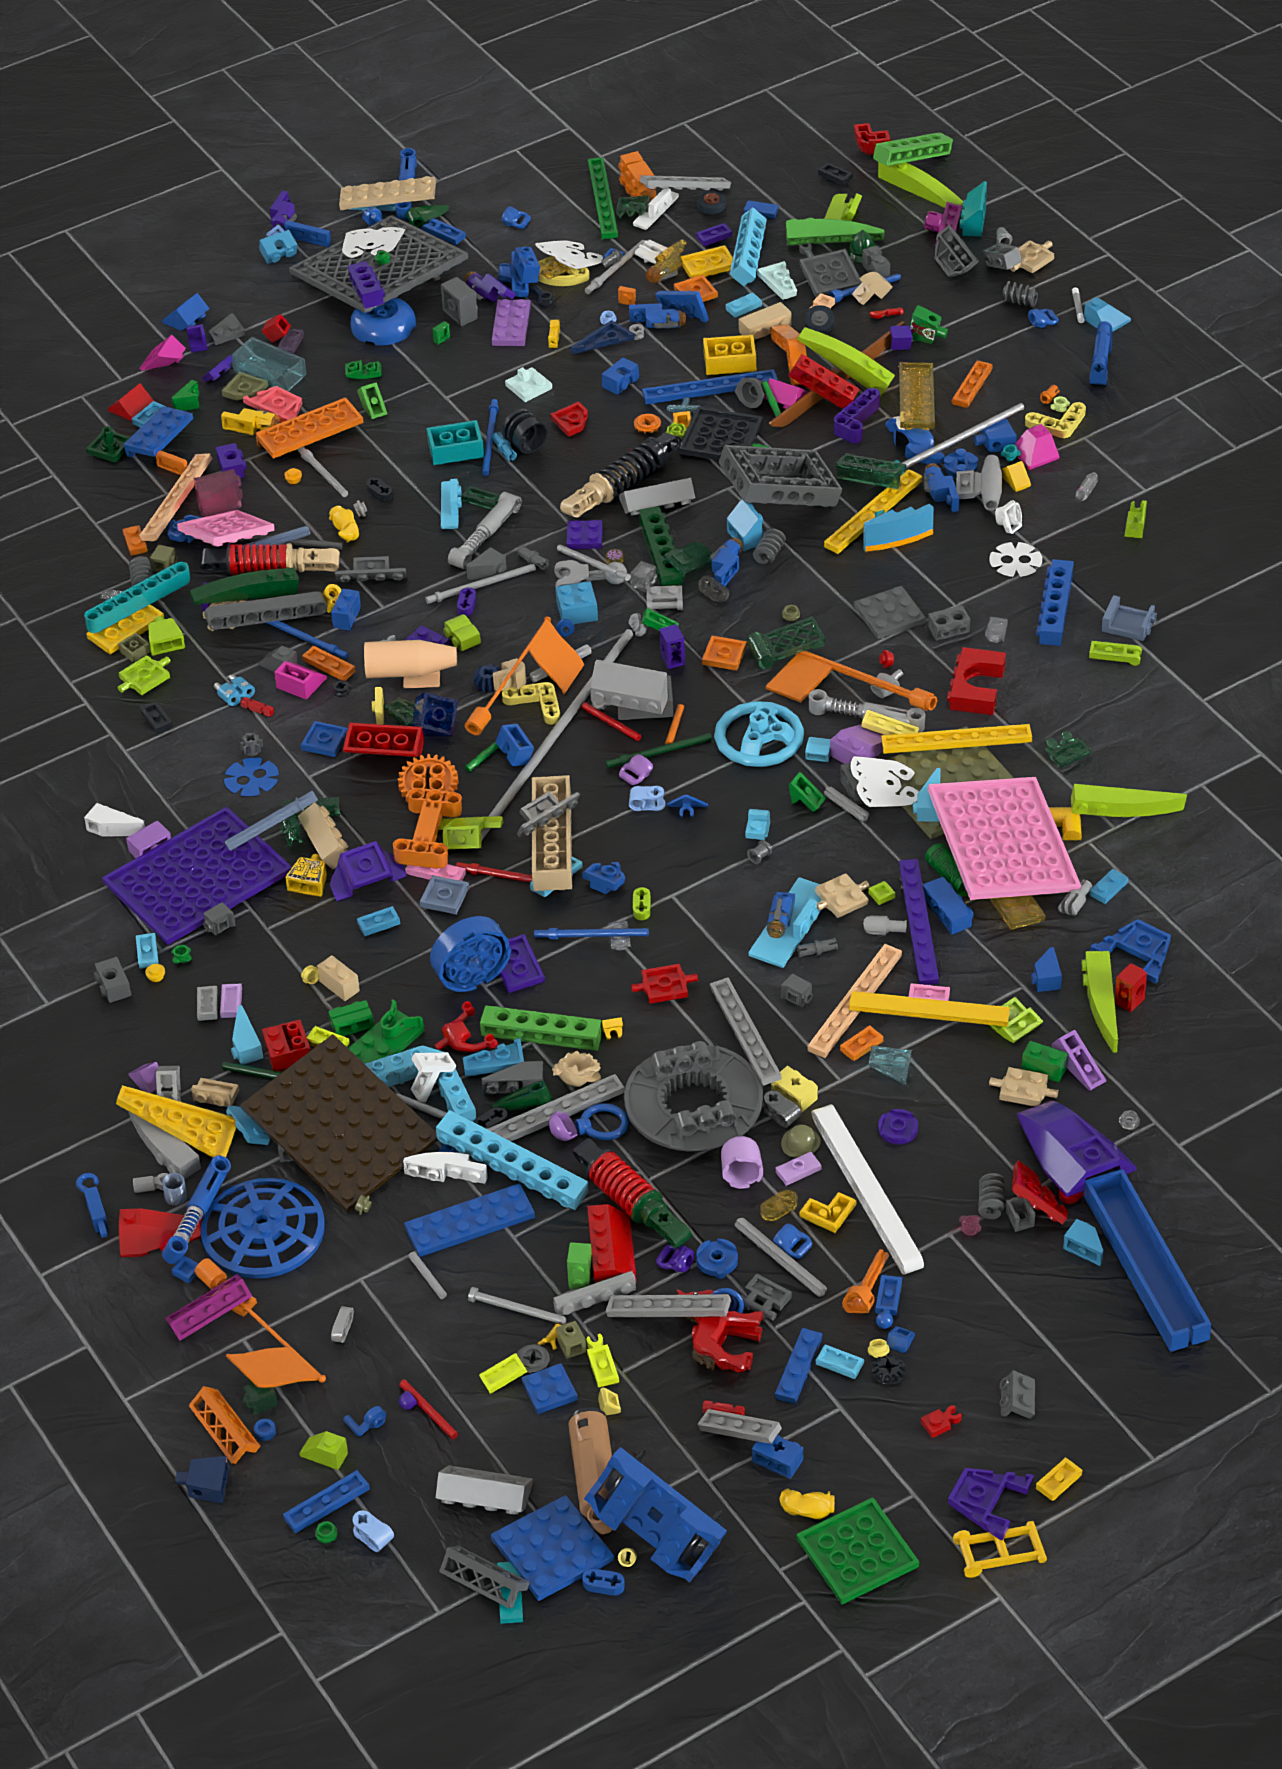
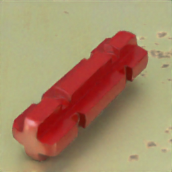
(257, 707)
(740, 1410)

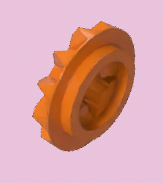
(652, 420)

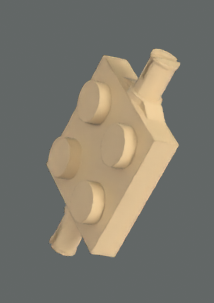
(1034, 256)
(841, 895)
(1023, 1087)

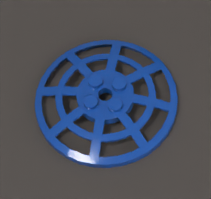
(265, 1232)

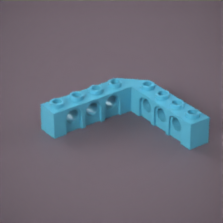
(400, 1068)

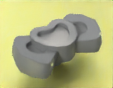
(637, 625)

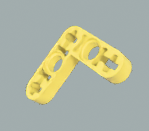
(1059, 428)
(538, 695)

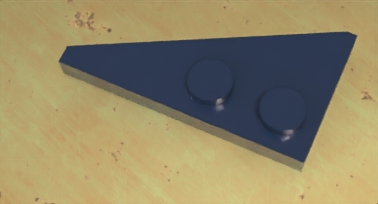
(607, 335)

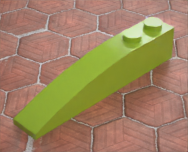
(917, 182)
(848, 359)
(1123, 801)
(1100, 994)

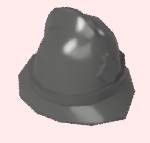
(750, 392)

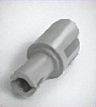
(1075, 899)
(882, 925)

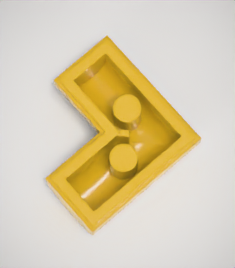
(1068, 821)
(829, 1216)

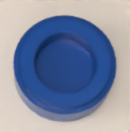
(264, 1429)

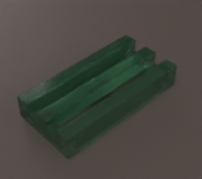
(480, 497)

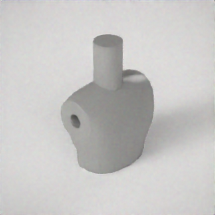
(891, 679)

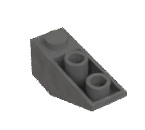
(513, 1078)

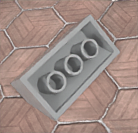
(658, 495)
(629, 687)
(483, 1489)

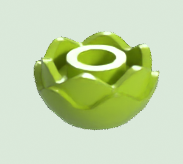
(677, 429)

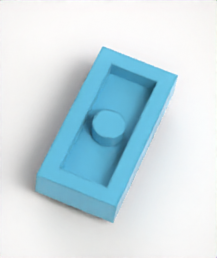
(743, 305)
(146, 950)

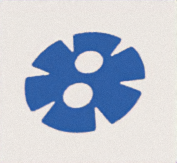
(251, 787)

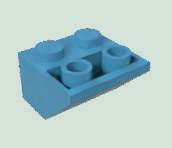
(745, 525)

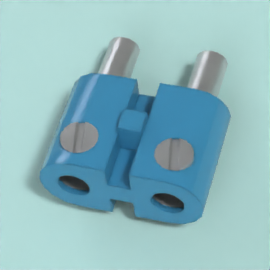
(238, 689)

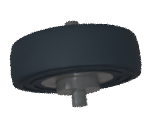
(820, 319)

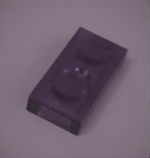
(291, 340)

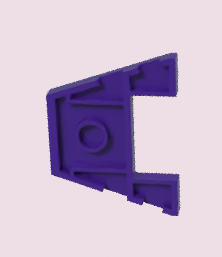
(979, 1492)

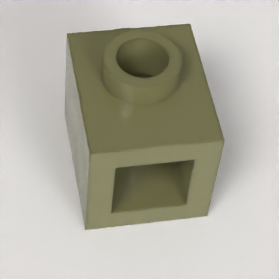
(163, 558)
(571, 1339)

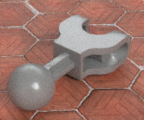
(580, 573)

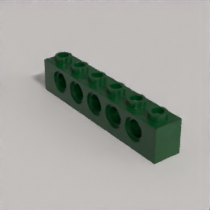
(659, 543)

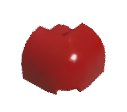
(867, 140)

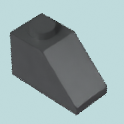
(486, 565)
(276, 657)

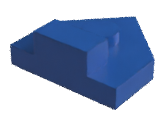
(179, 536)
(604, 877)

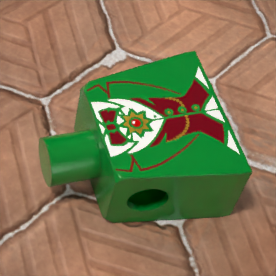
(926, 326)

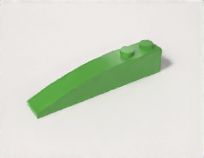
(826, 231)

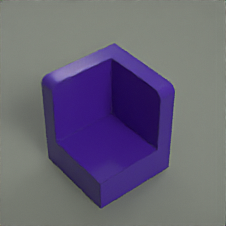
(901, 337)
(196, 338)

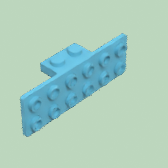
(804, 914)

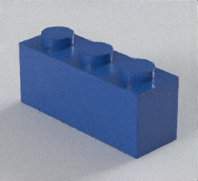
(947, 905)

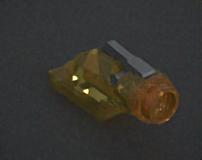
(666, 263)

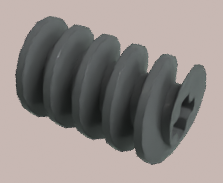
(1019, 295)
(769, 546)
(139, 569)
(991, 1195)

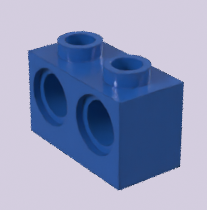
(526, 264)

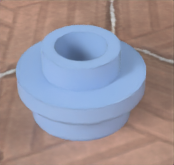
(607, 316)

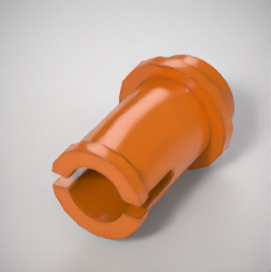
(1047, 396)

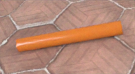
(675, 723)

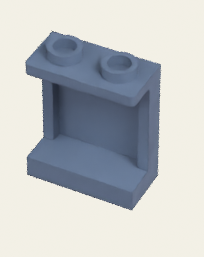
(1127, 621)

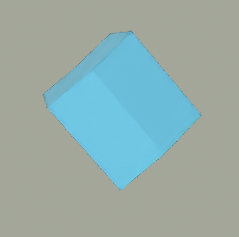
(818, 749)

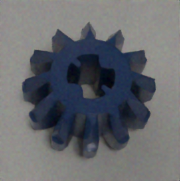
(484, 677)

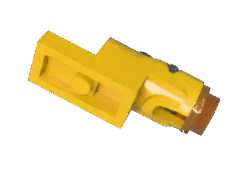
(249, 421)

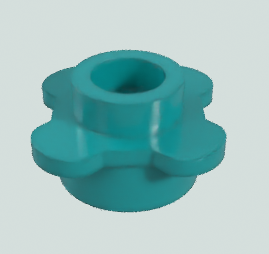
(1010, 452)

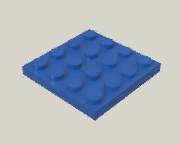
(552, 1547)

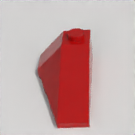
(148, 1230)

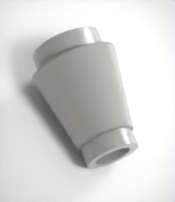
(1003, 236)

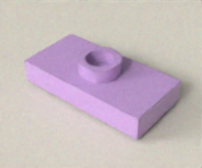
(798, 1168)

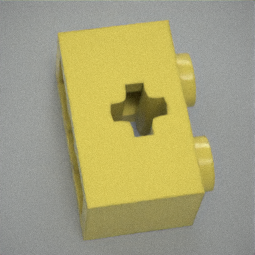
(796, 1088)

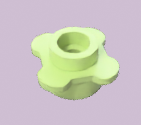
(1060, 404)

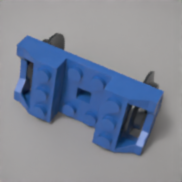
(655, 1514)

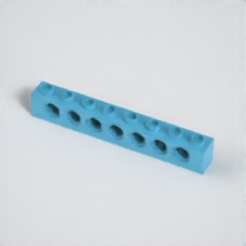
(507, 1151)

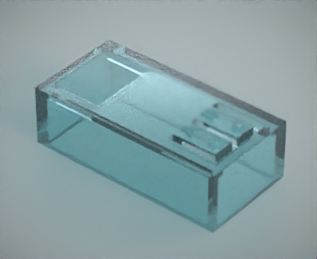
(269, 363)

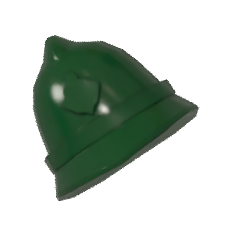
(861, 241)

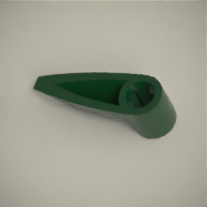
(418, 215)
(527, 1097)

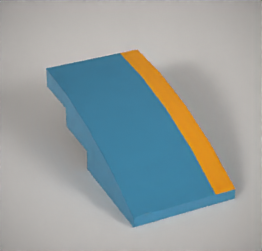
(898, 528)

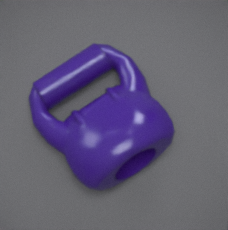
(680, 1260)

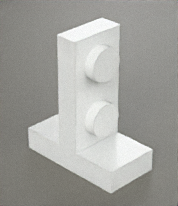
(429, 1067)

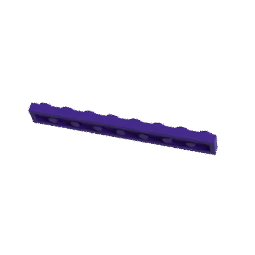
(918, 922)

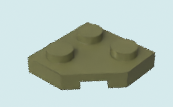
(244, 385)

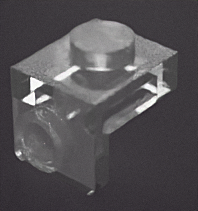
(996, 629)
(619, 943)

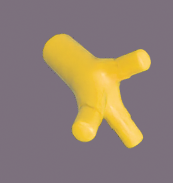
(551, 1337)

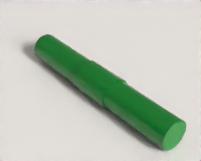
(771, 399)
(481, 757)

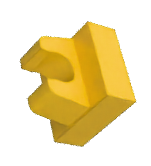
(612, 1025)

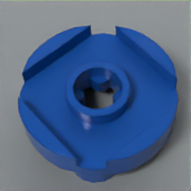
(966, 462)
(720, 1267)

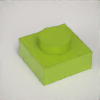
(881, 893)

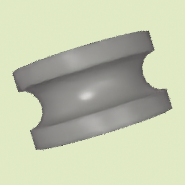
(638, 331)

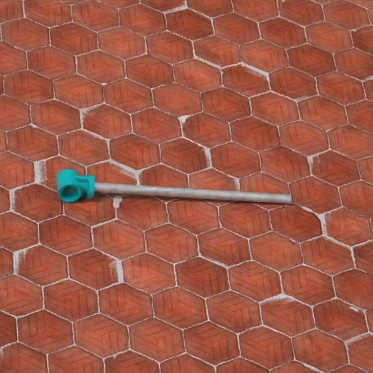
(961, 436)

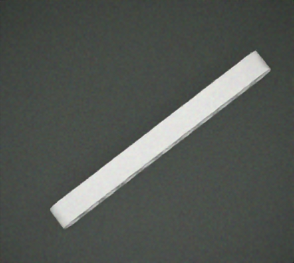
(867, 1189)

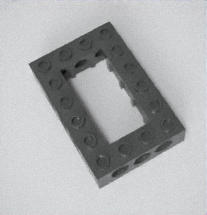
(814, 488)

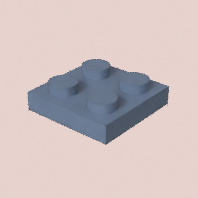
(444, 894)

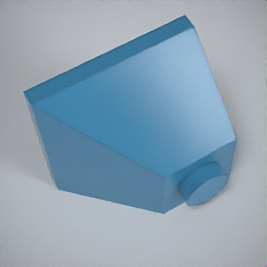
(1098, 311)

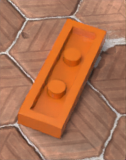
(328, 663)

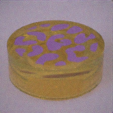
(614, 555)

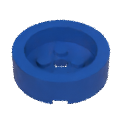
(465, 941)

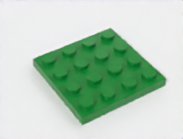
(857, 1550)

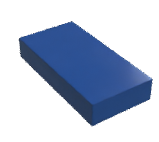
(765, 209)

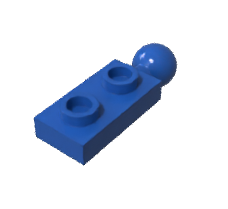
(888, 1300)

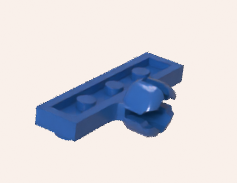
(508, 273)

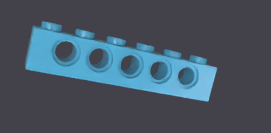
(748, 247)

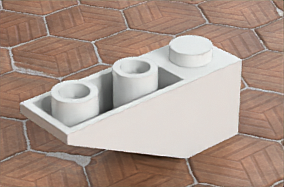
(111, 822)

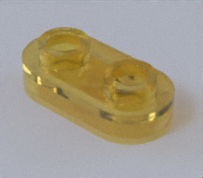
(553, 268)
(782, 1204)

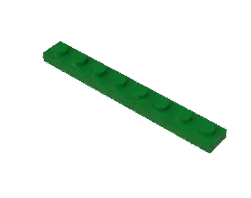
(602, 198)

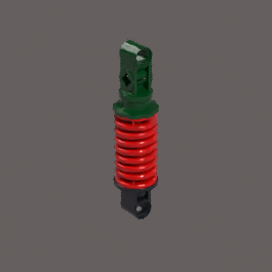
(630, 1192)

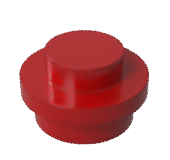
(886, 659)

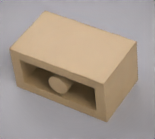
(338, 978)

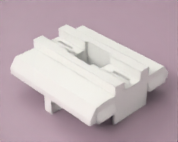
(649, 251)

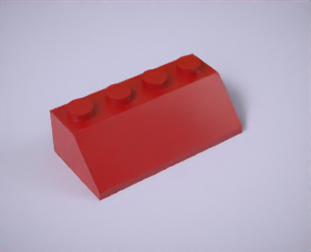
(384, 739)
(610, 1242)

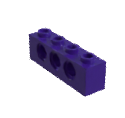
(366, 284)

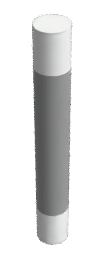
(1080, 316)

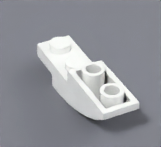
(442, 1164)

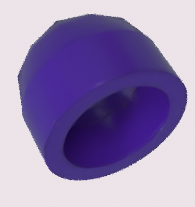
(407, 1401)

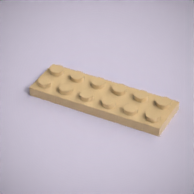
(387, 193)

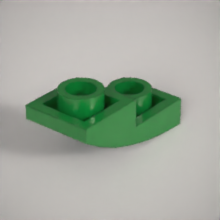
(360, 371)

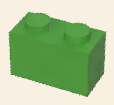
(579, 1265)

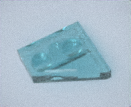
(891, 1062)

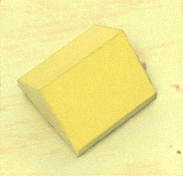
(609, 1402)

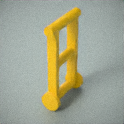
(974, 1568)

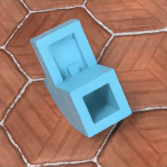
(758, 824)

